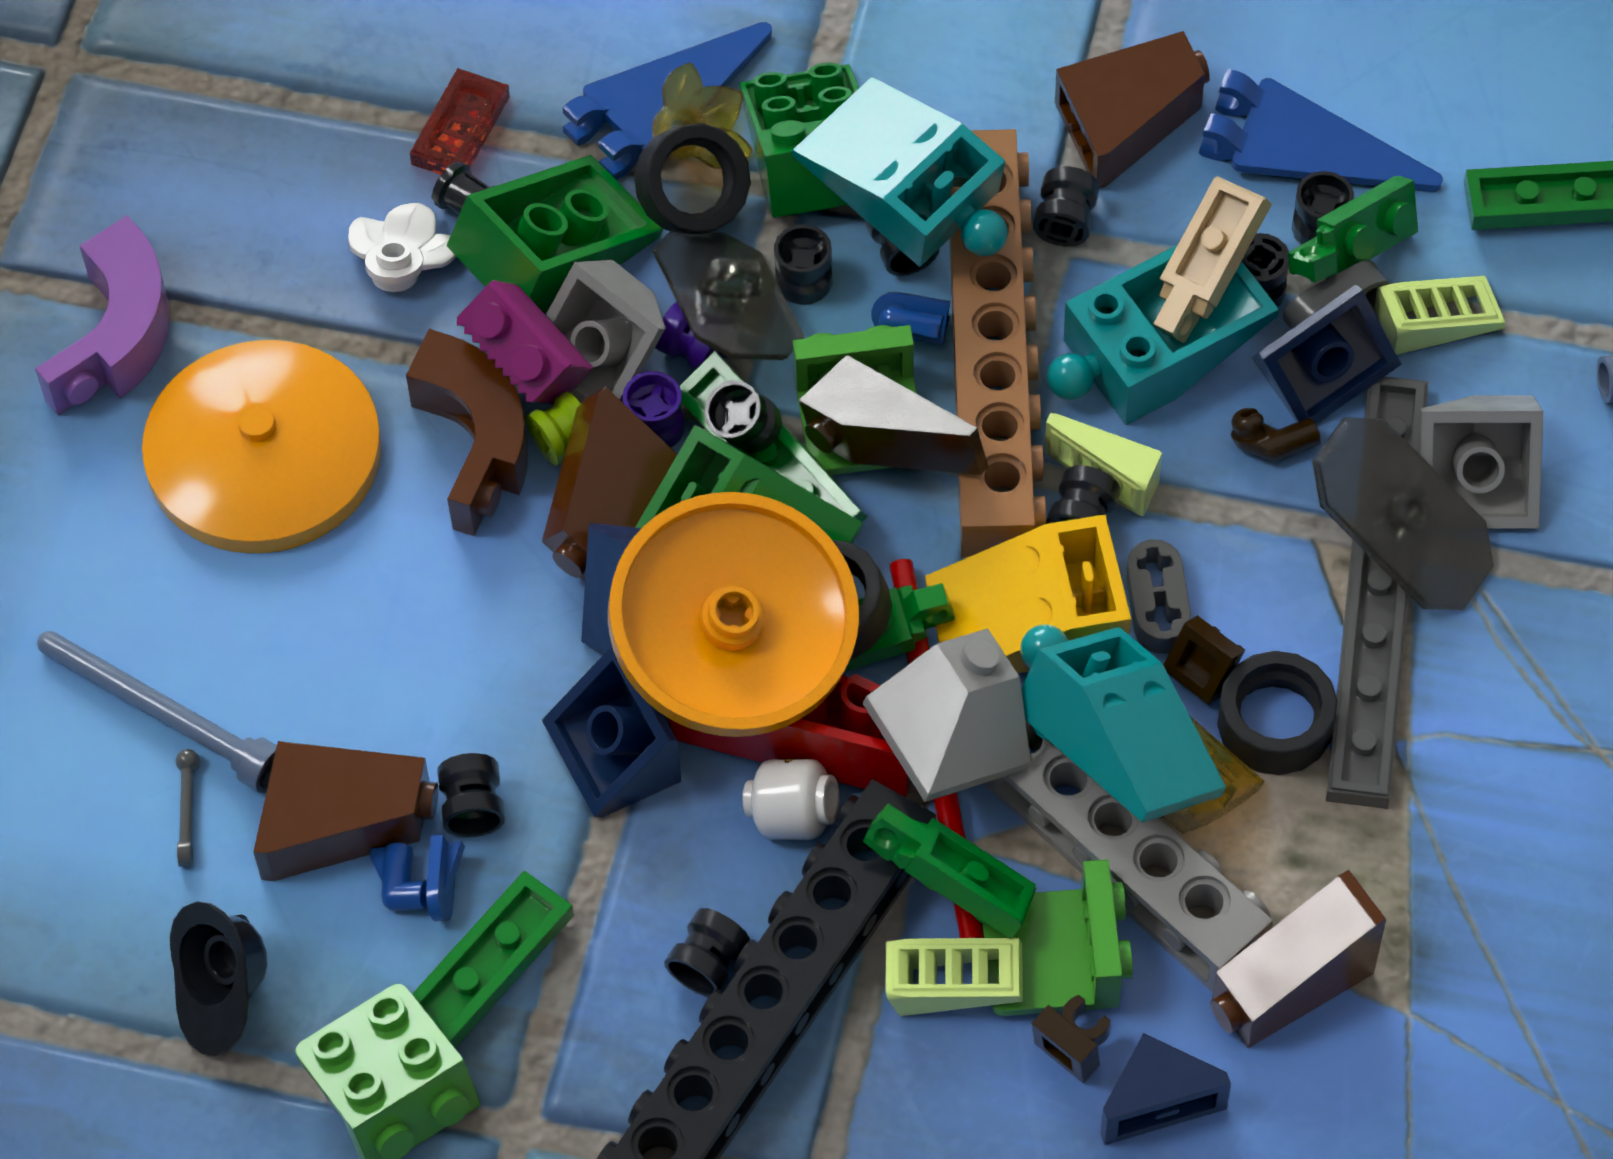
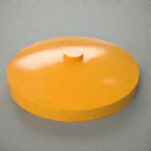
(262, 446)
(733, 614)

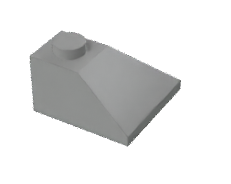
(609, 322)
(1489, 454)
(954, 716)

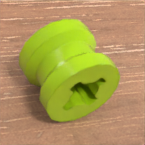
(552, 427)

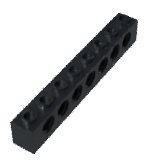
(763, 970)

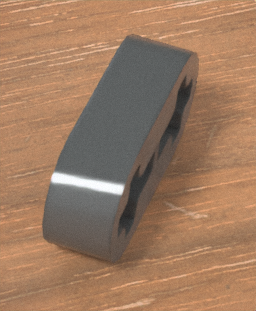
(1364, 274)
(1145, 597)

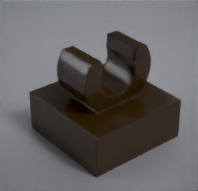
(1202, 659)
(1066, 1042)

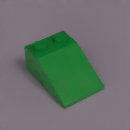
(546, 222)

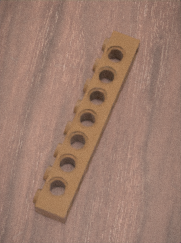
(980, 363)

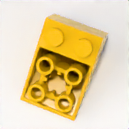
(1048, 576)

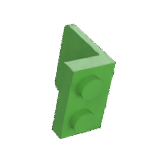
(879, 347)
(1071, 946)
(389, 1074)

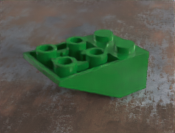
(780, 116)
(715, 466)

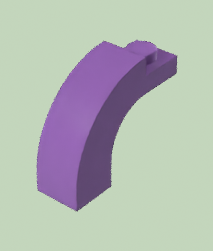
(131, 331)

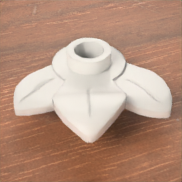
(399, 246)

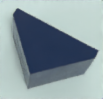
(1161, 1090)

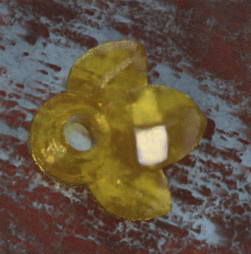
(691, 103)

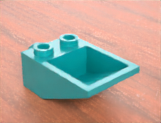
(898, 170)
(1131, 358)
(1117, 719)

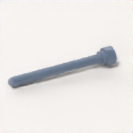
(248, 757)

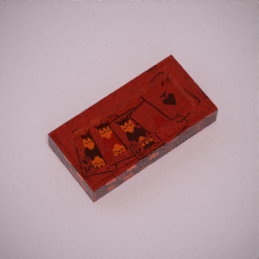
(459, 122)

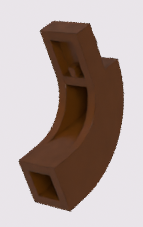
(464, 386)

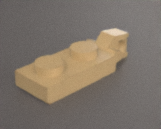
(1208, 256)

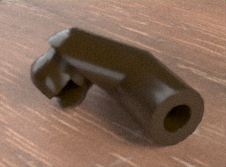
(1271, 443)

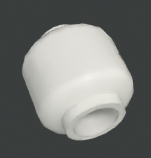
(791, 799)

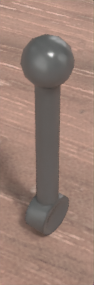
(187, 762)

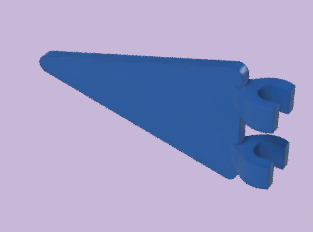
(635, 95)
(1298, 137)

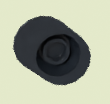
(215, 972)

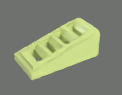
(1414, 334)
(1128, 462)
(929, 953)

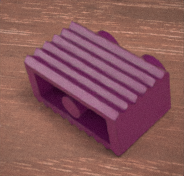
(523, 343)

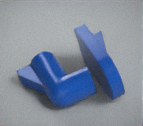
(924, 314)
(437, 893)

